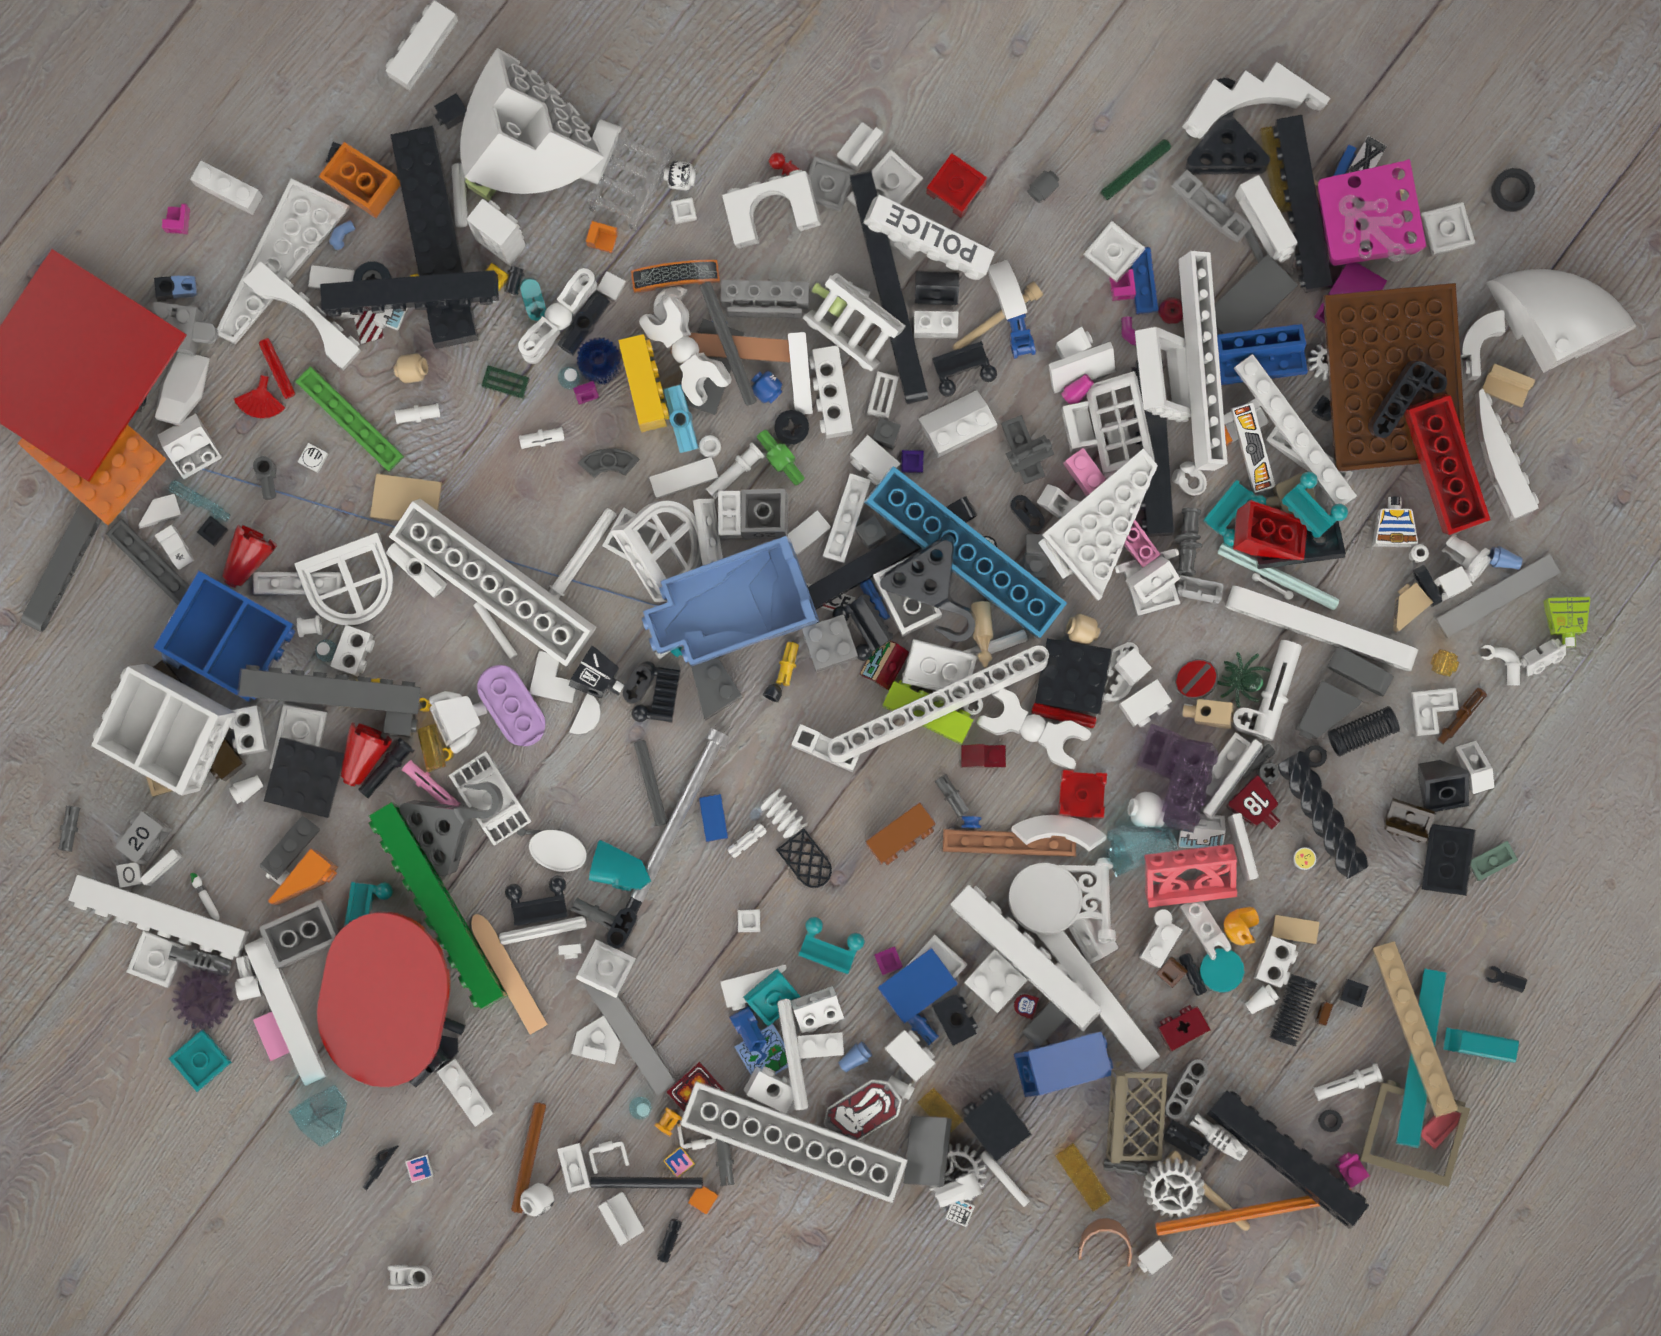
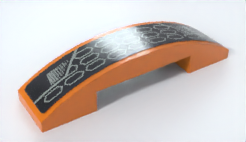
(675, 274)

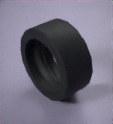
(1519, 174)

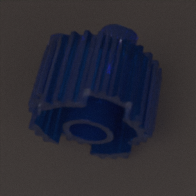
(603, 372)

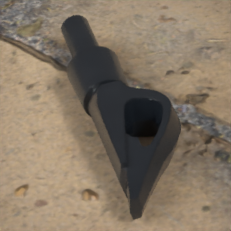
(377, 1170)

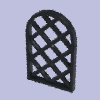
(822, 855)

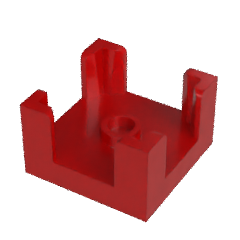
(956, 184)
(1082, 794)

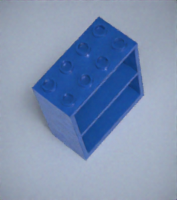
(221, 632)

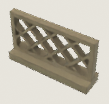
(1118, 1110)

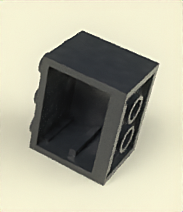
(995, 1124)

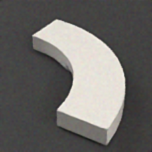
(1058, 825)

